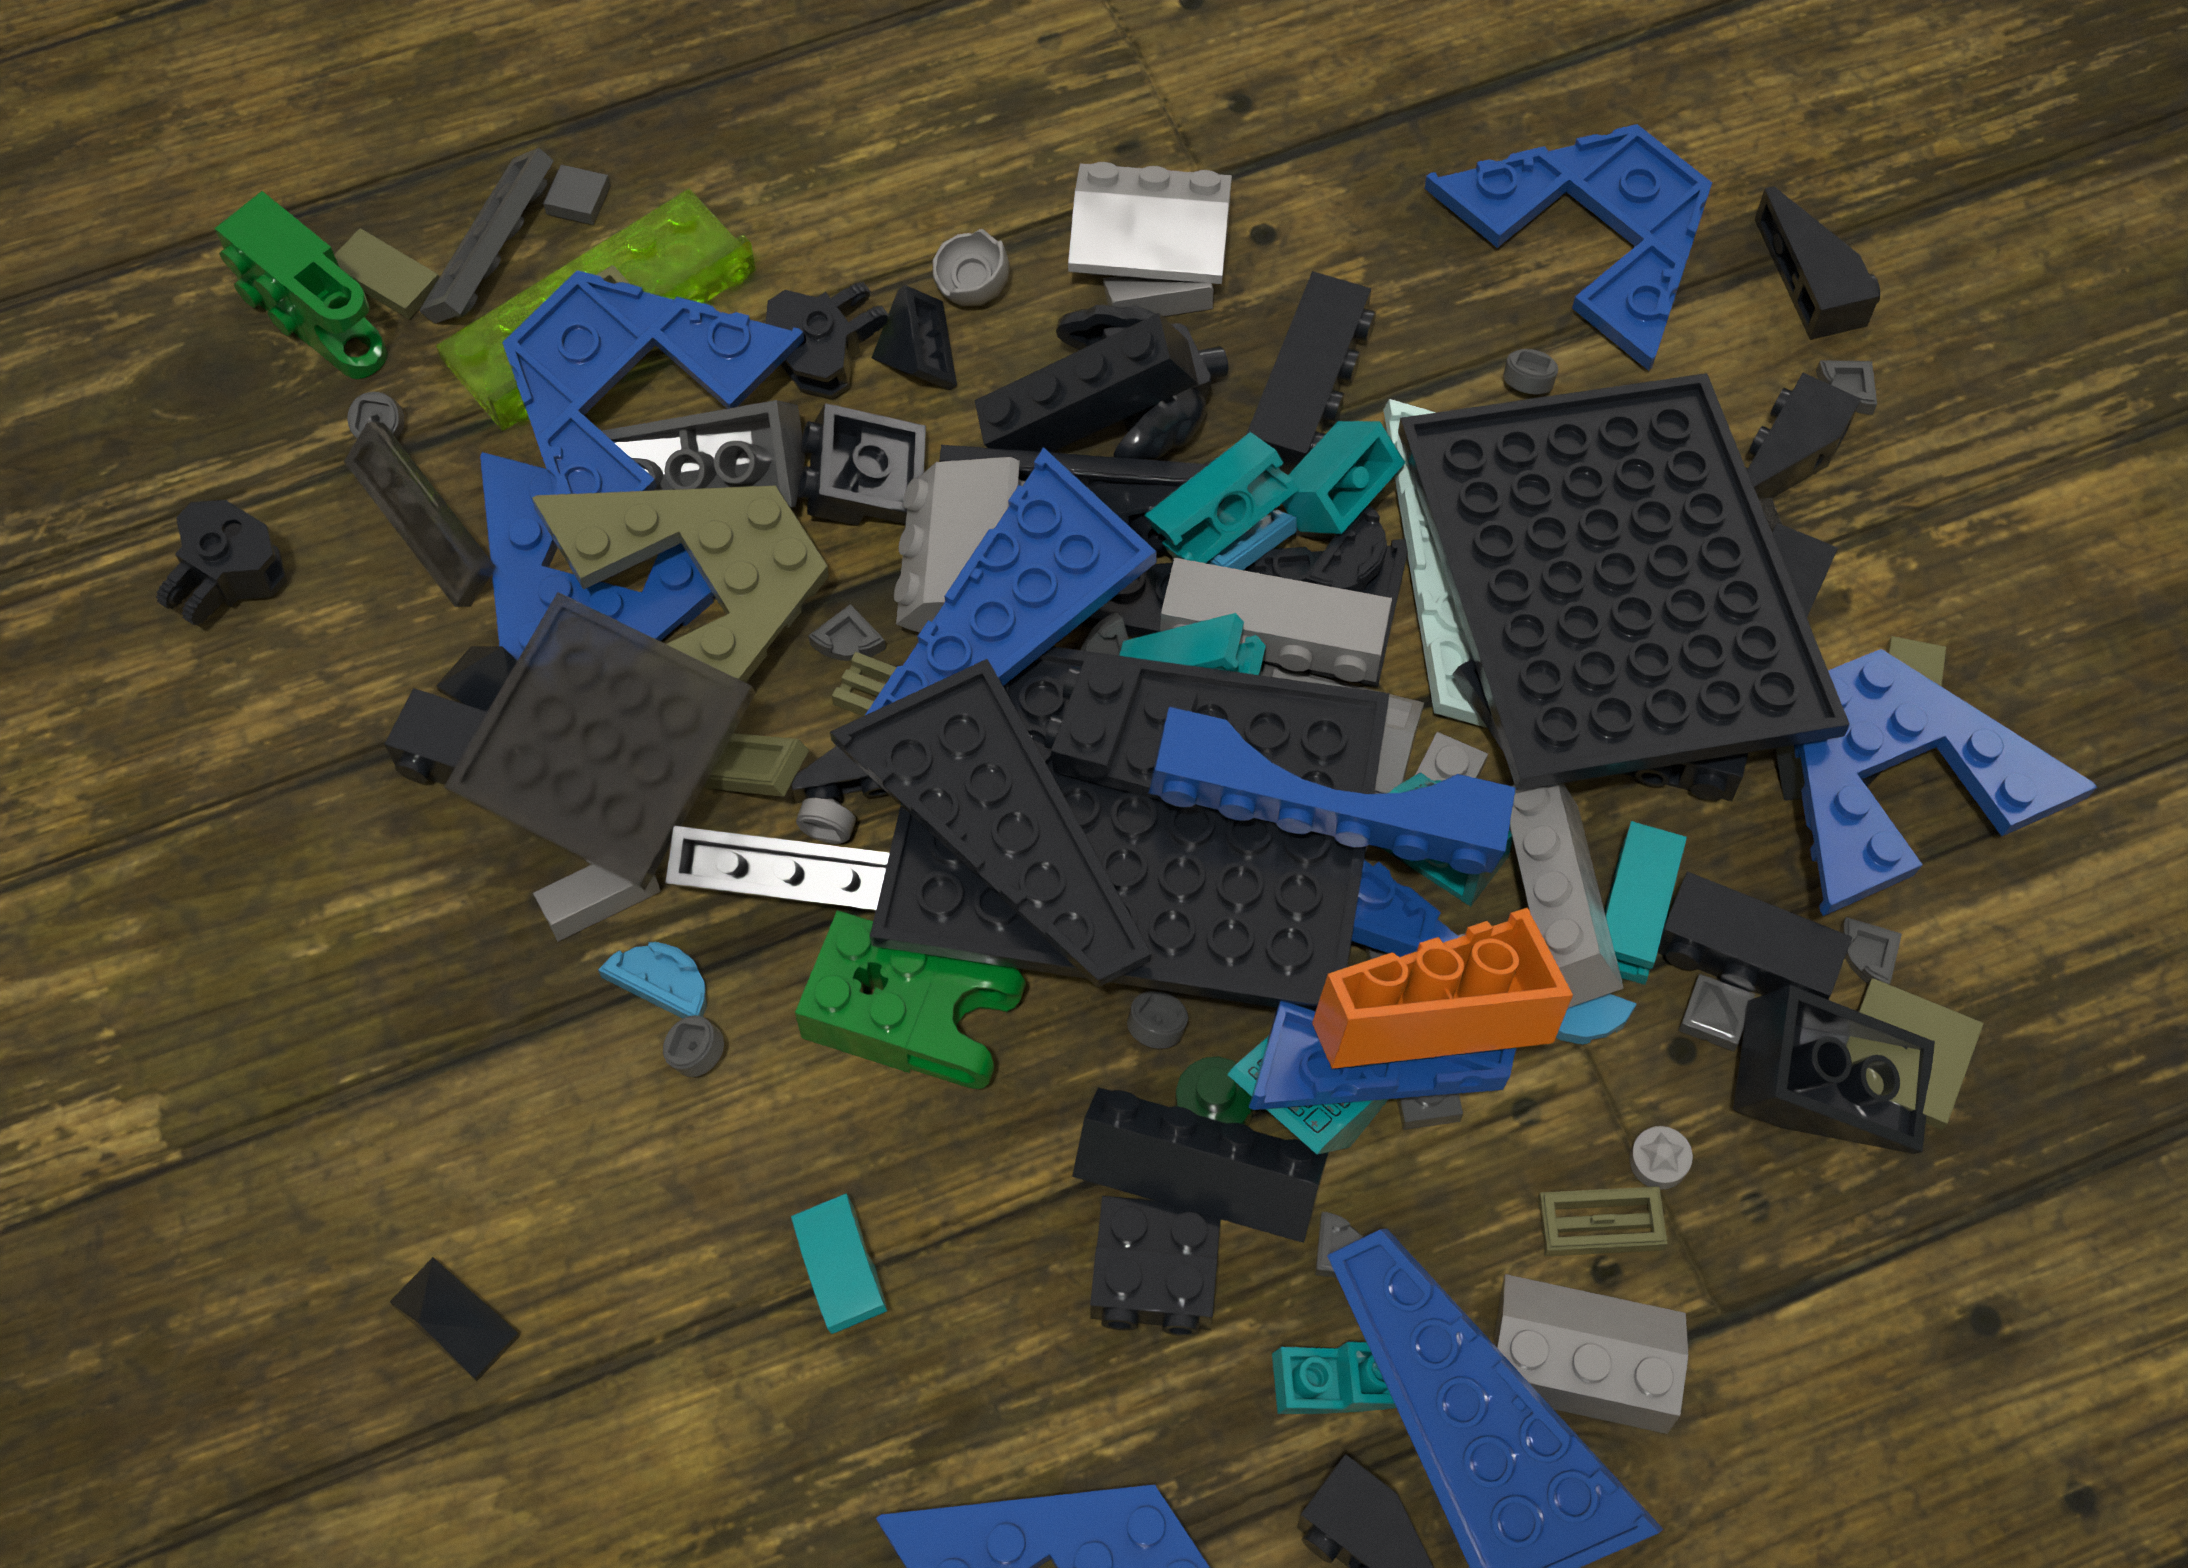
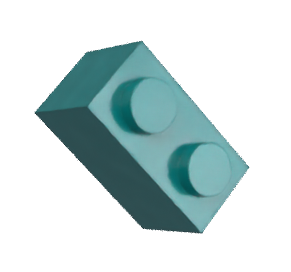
(1342, 476)

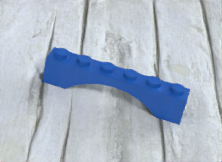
(1214, 767)

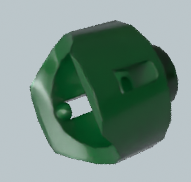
(1212, 1093)

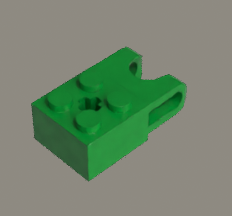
(299, 284)
(915, 1012)

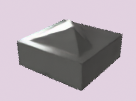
(1716, 1012)

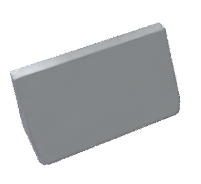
(1158, 295)
(588, 899)

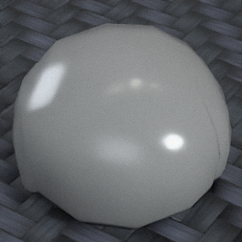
(971, 268)

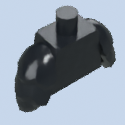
(1166, 423)

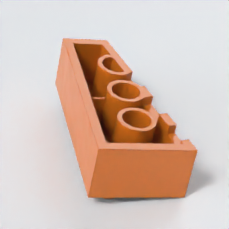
(1446, 998)

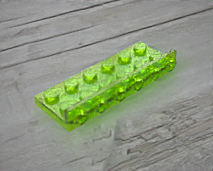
(667, 252)

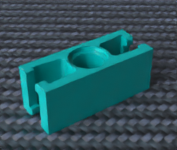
(1251, 487)
(1202, 644)
(1642, 897)

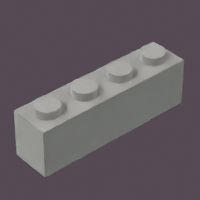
(1295, 619)
(1564, 889)

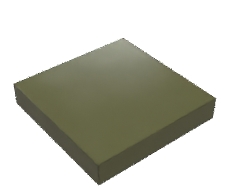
(1953, 1048)

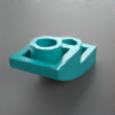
(838, 1264)
(1329, 1380)

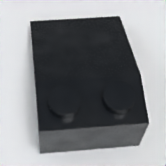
(1804, 1079)

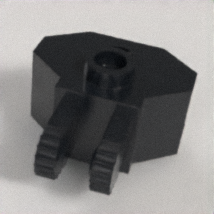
(825, 357)
(224, 556)

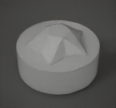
(825, 820)
(1661, 1157)

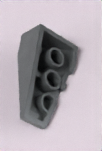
(721, 448)

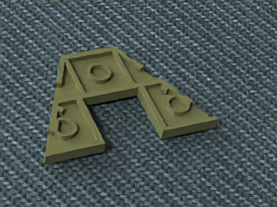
(736, 536)

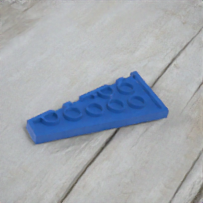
(1026, 583)
(1492, 1447)

